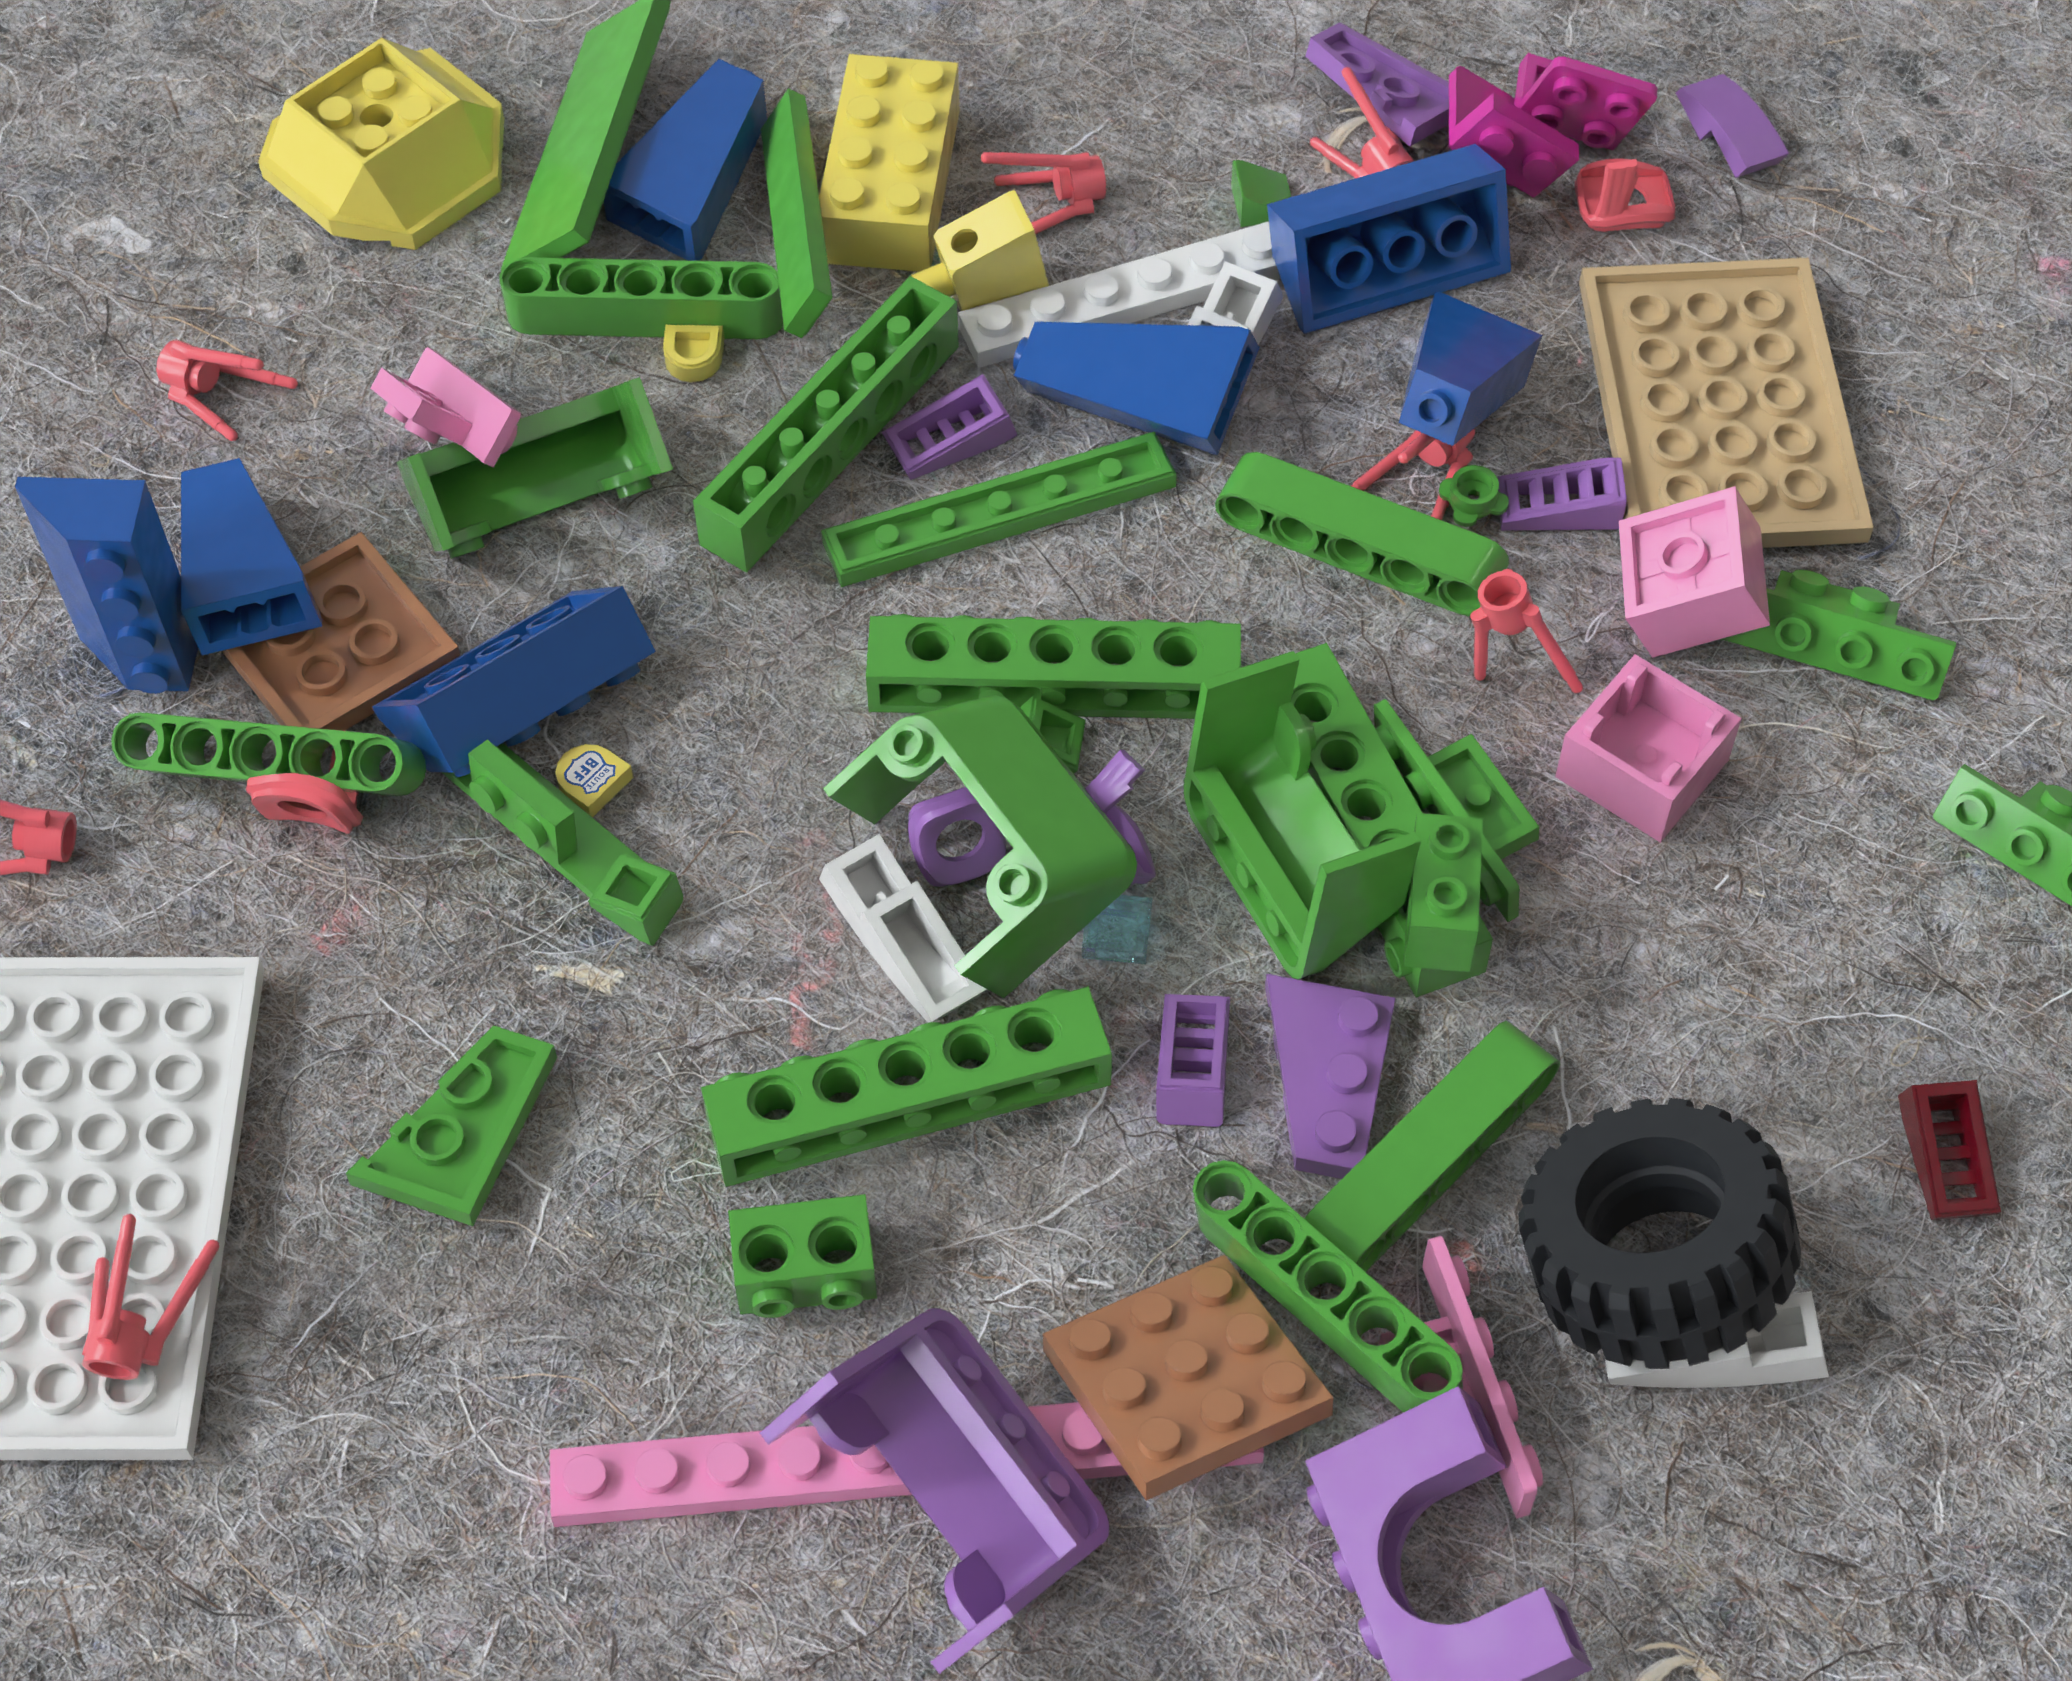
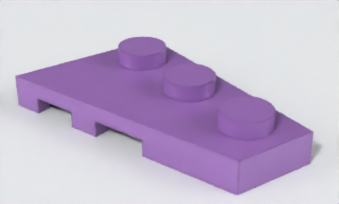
(1404, 94)
(1330, 1068)

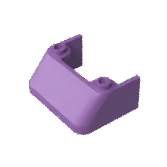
(968, 1460)

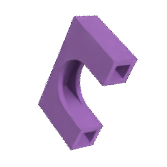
(1374, 1494)

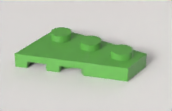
(463, 1134)

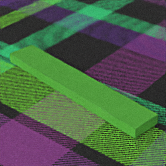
(795, 215)
(998, 509)

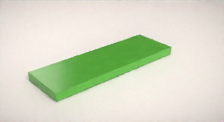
(588, 133)

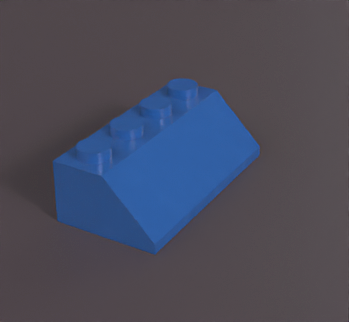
(1391, 237)
(115, 576)
(519, 678)

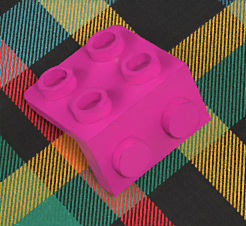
(1582, 99)
(1516, 140)

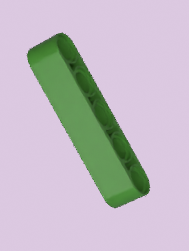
(640, 296)
(1359, 532)
(241, 749)
(1434, 1144)
(1318, 1261)

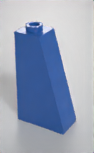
(689, 163)
(1464, 368)
(1142, 375)
(236, 565)

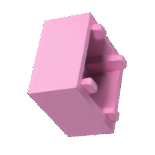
(1693, 572)
(1647, 747)

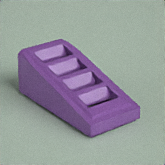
(956, 406)
(1582, 478)
(1192, 1097)

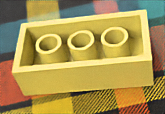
(889, 162)

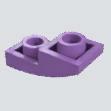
(1738, 124)

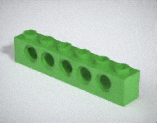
(826, 424)
(1025, 646)
(1366, 788)
(886, 1112)

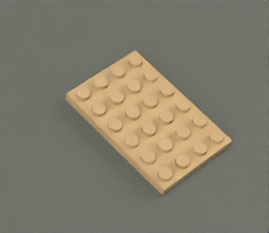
(1723, 385)

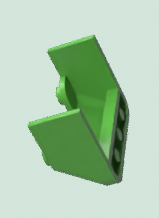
(554, 461)
(1276, 828)
(1065, 849)

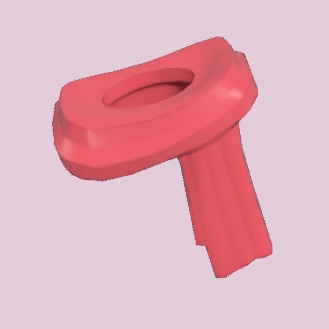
(1606, 189)
(305, 799)

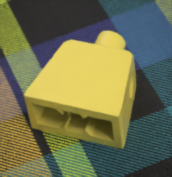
(987, 255)

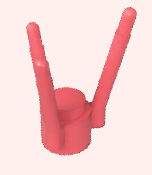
(1378, 153)
(1074, 178)
(197, 370)
(1430, 451)
(1510, 610)
(41, 834)
(117, 1336)

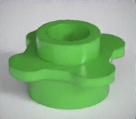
(1473, 481)

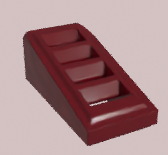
(1964, 1102)

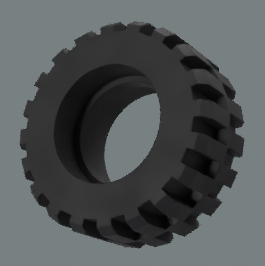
(1672, 1299)

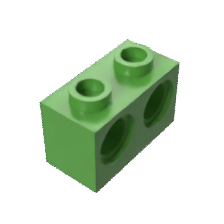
(1444, 893)
(801, 1238)

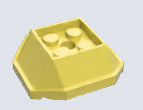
(387, 146)

